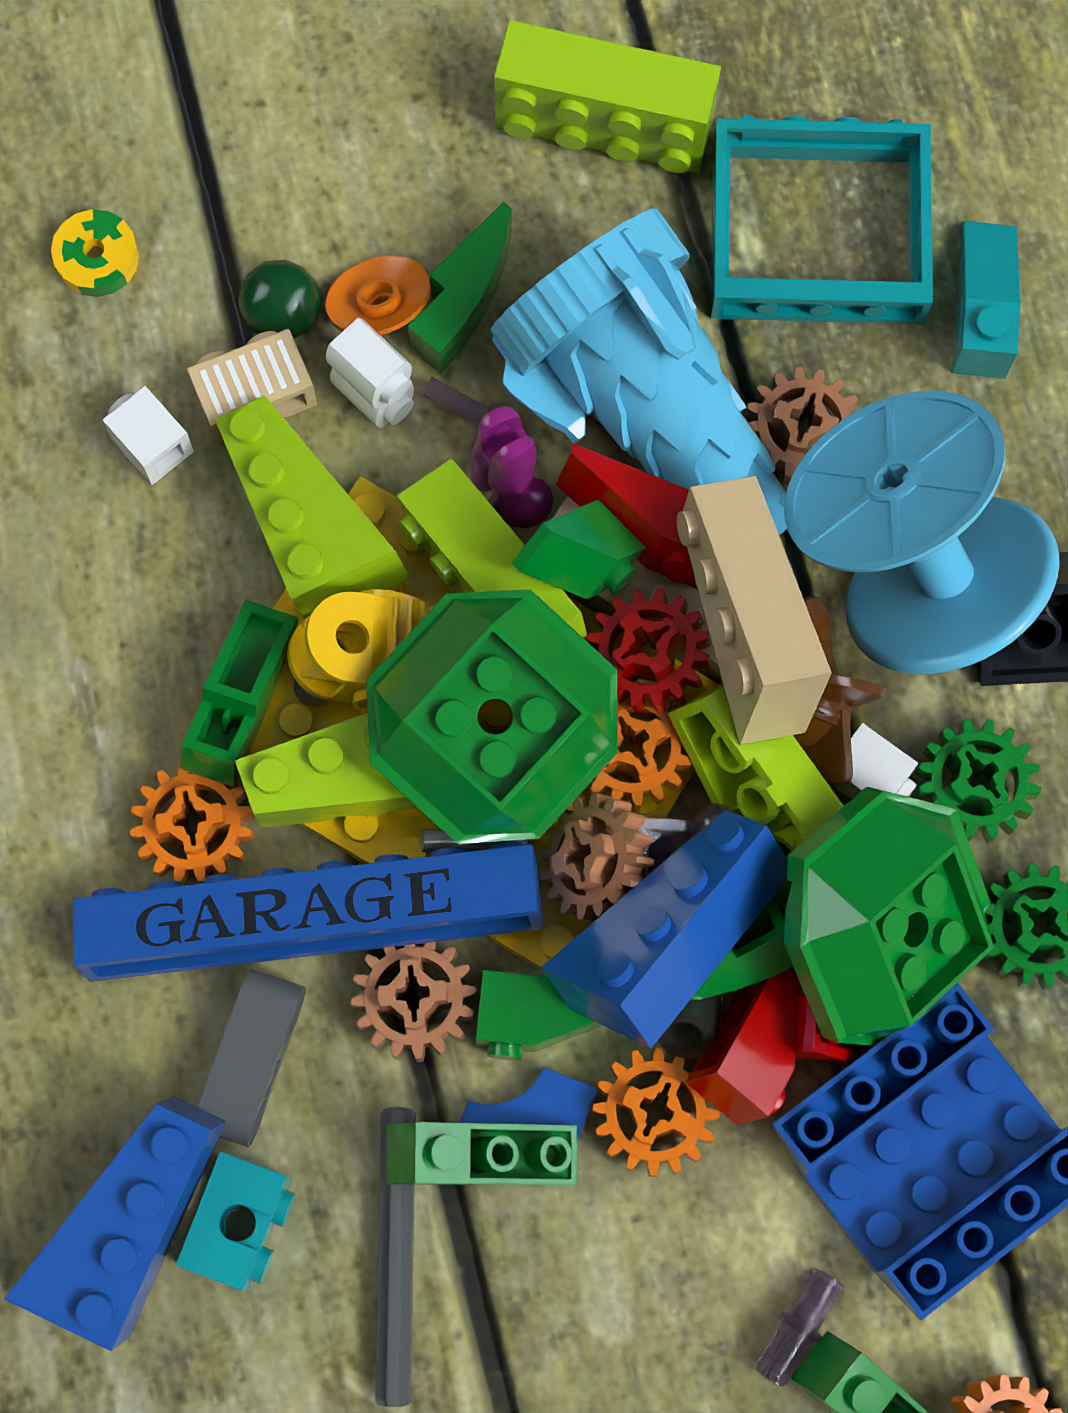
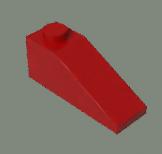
(639, 501)
(752, 1051)

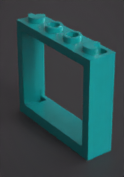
(824, 299)

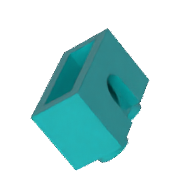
(230, 1187)

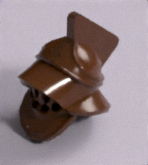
(829, 733)

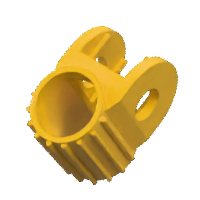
(369, 629)

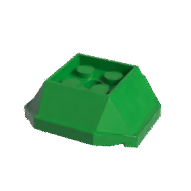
(428, 704)
(883, 914)

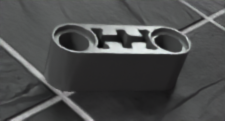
(251, 1054)

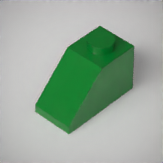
(582, 552)

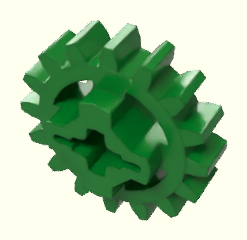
(967, 761)
(1019, 914)

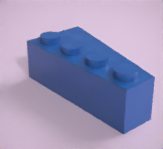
(670, 930)
(116, 1238)

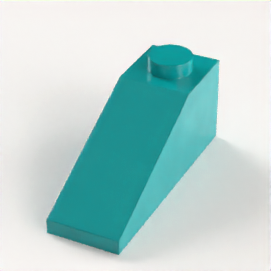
(987, 301)

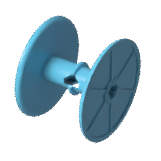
(914, 514)

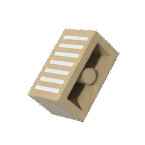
(263, 367)

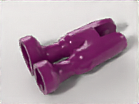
(506, 462)

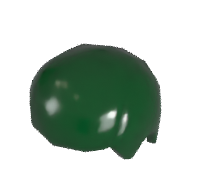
(279, 298)

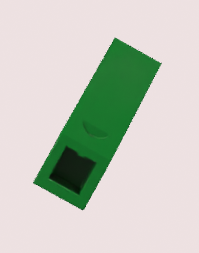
(481, 1154)
(849, 1381)

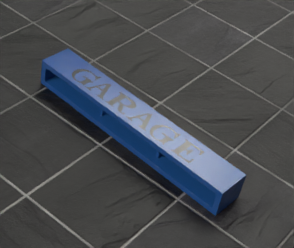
(308, 911)

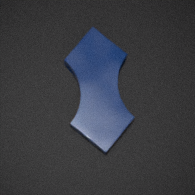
(549, 1101)

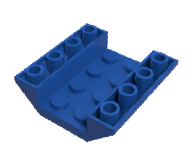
(931, 1154)

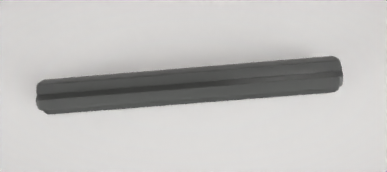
(394, 1278)

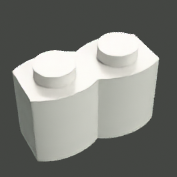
(371, 374)

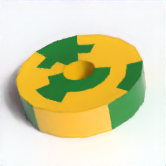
(90, 231)

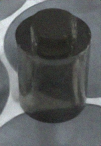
(694, 1028)

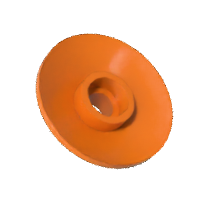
(381, 291)

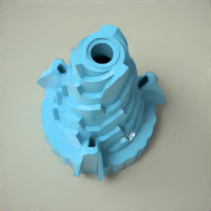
(624, 344)

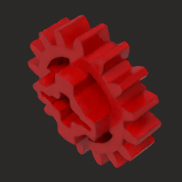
(665, 636)

